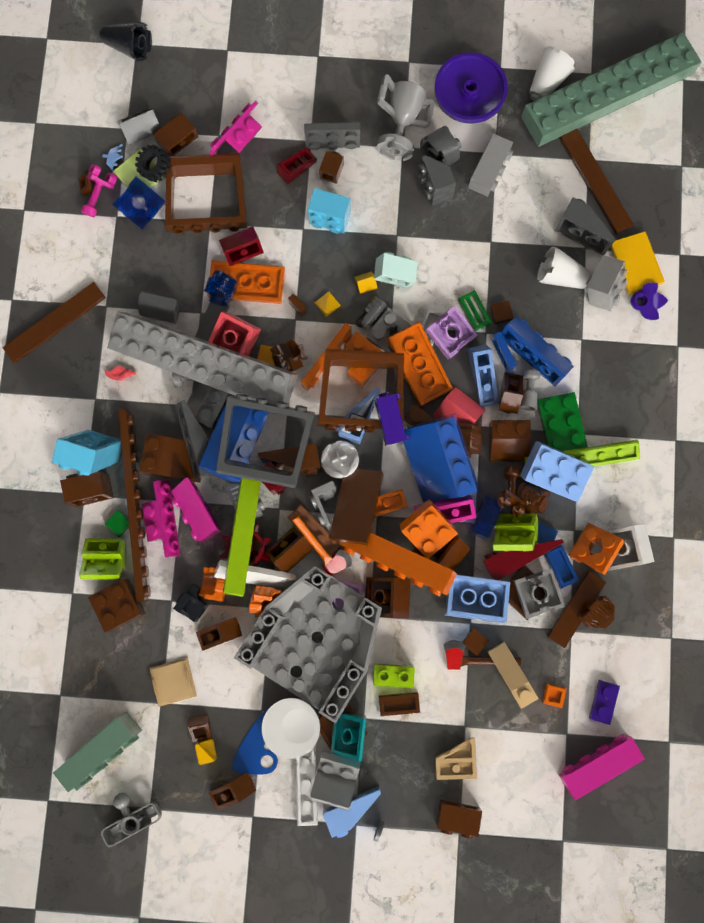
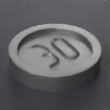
(378, 831)

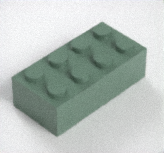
(101, 749)

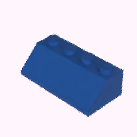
(536, 351)
(244, 434)

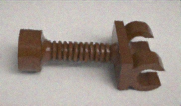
(508, 496)

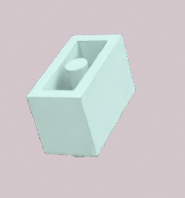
(395, 270)

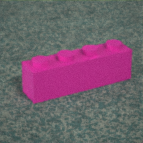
(601, 766)

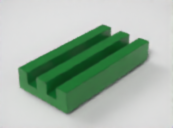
(481, 324)

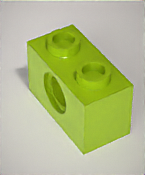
(393, 675)

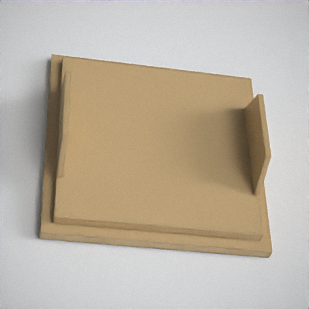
(173, 682)

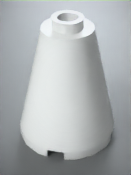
(551, 72)
(562, 270)

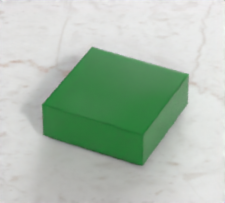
(118, 523)

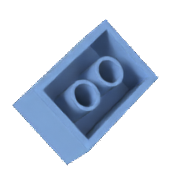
(556, 471)

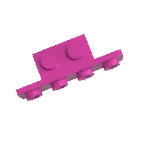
(241, 131)
(160, 519)

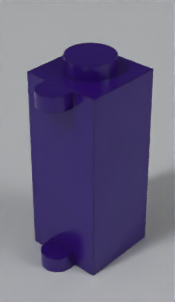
(390, 418)

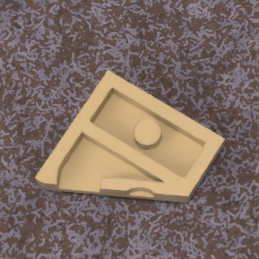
(457, 762)

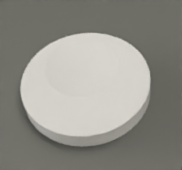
(290, 728)

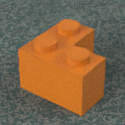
(358, 374)

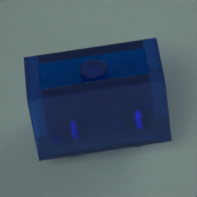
(486, 518)

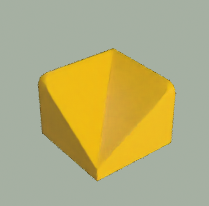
(205, 751)

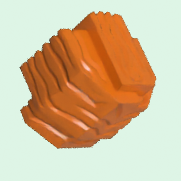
(211, 586)
(261, 598)

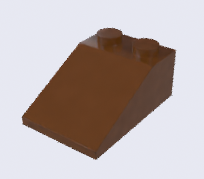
(287, 457)
(166, 458)

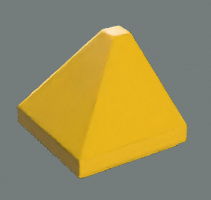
(327, 304)

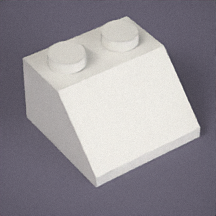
(635, 549)

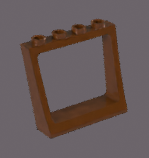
(202, 166)
(361, 359)

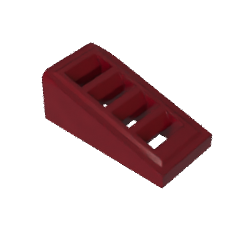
(289, 174)

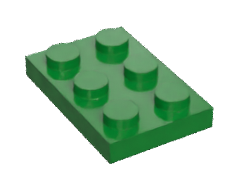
(562, 422)

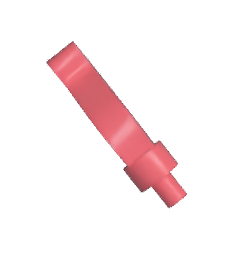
(119, 373)

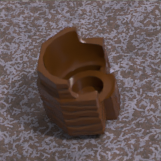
(288, 355)
(472, 438)
(534, 497)
(599, 613)

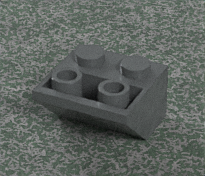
(437, 180)

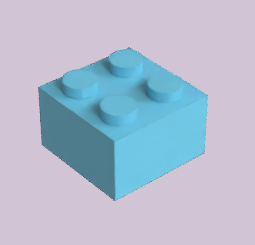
(329, 211)

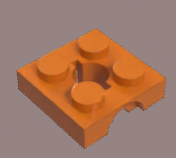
(595, 536)

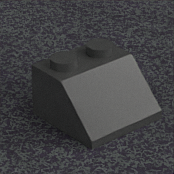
(207, 404)

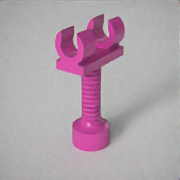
(109, 182)

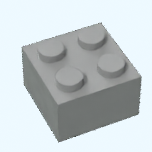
(607, 283)

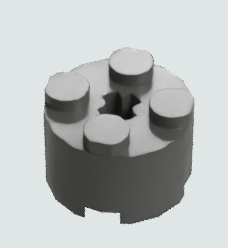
(441, 146)

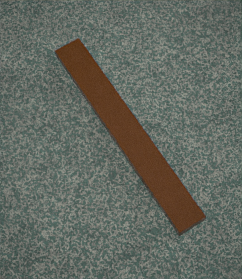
(596, 181)

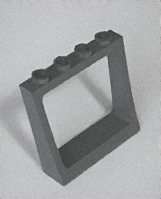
(257, 472)

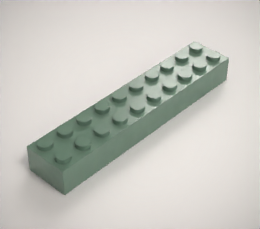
(610, 89)

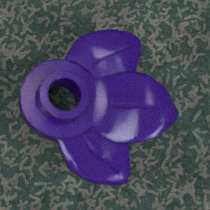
(650, 301)

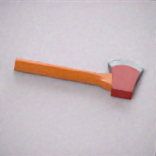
(332, 564)

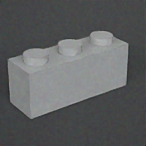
(491, 165)

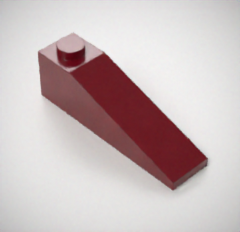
(506, 562)

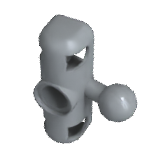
(141, 816)

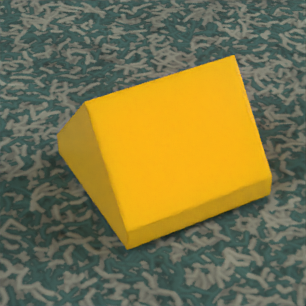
(365, 282)

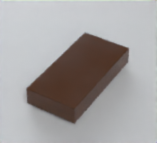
(399, 704)

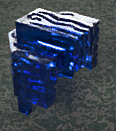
(221, 288)

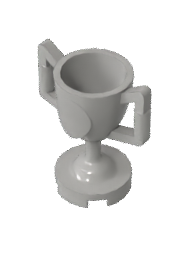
(405, 104)

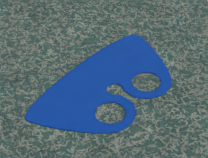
(252, 750)

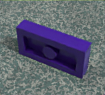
(604, 702)

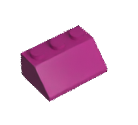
(195, 511)

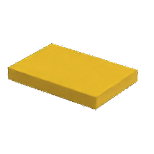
(639, 261)

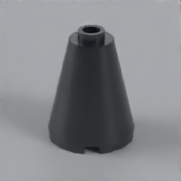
(128, 38)

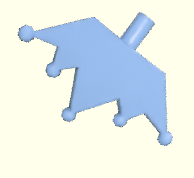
(113, 156)

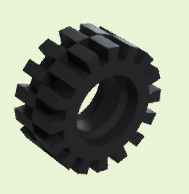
(145, 159)

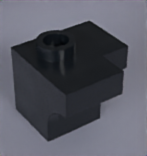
(191, 604)

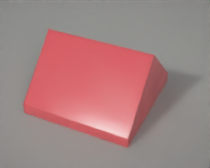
(465, 408)

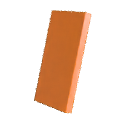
(254, 281)
(421, 364)

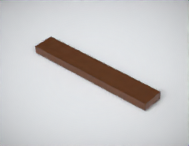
(54, 322)

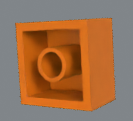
(428, 529)

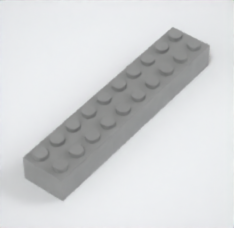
(200, 359)

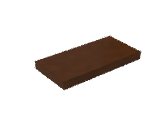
(356, 507)

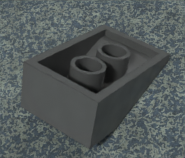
(585, 227)

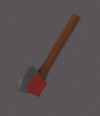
(455, 659)

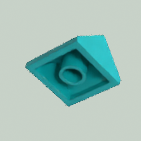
(349, 736)

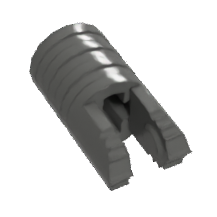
(371, 312)

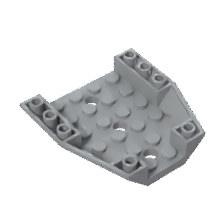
(285, 640)

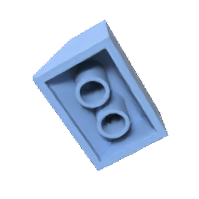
(478, 599)

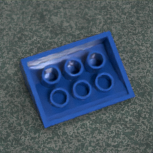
(440, 459)

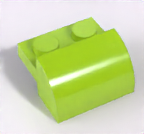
(516, 533)
(103, 558)

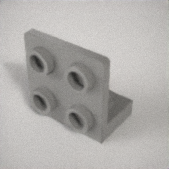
(323, 492)
(335, 780)

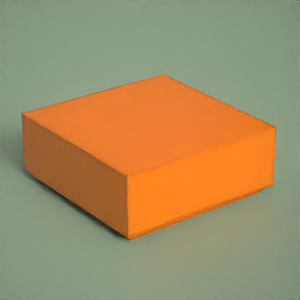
(554, 695)

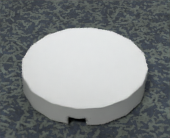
(340, 459)

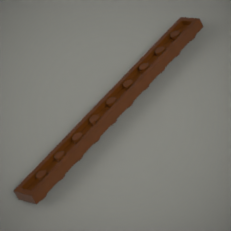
(135, 513)

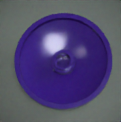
(470, 88)

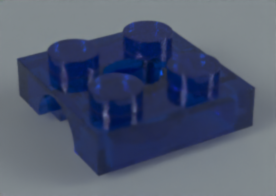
(152, 200)

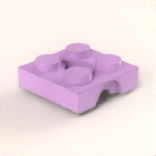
(438, 332)

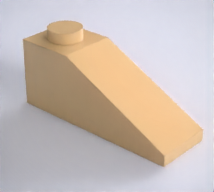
(512, 675)

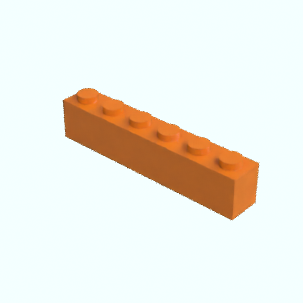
(404, 563)

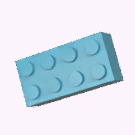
(87, 451)

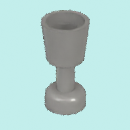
(529, 399)

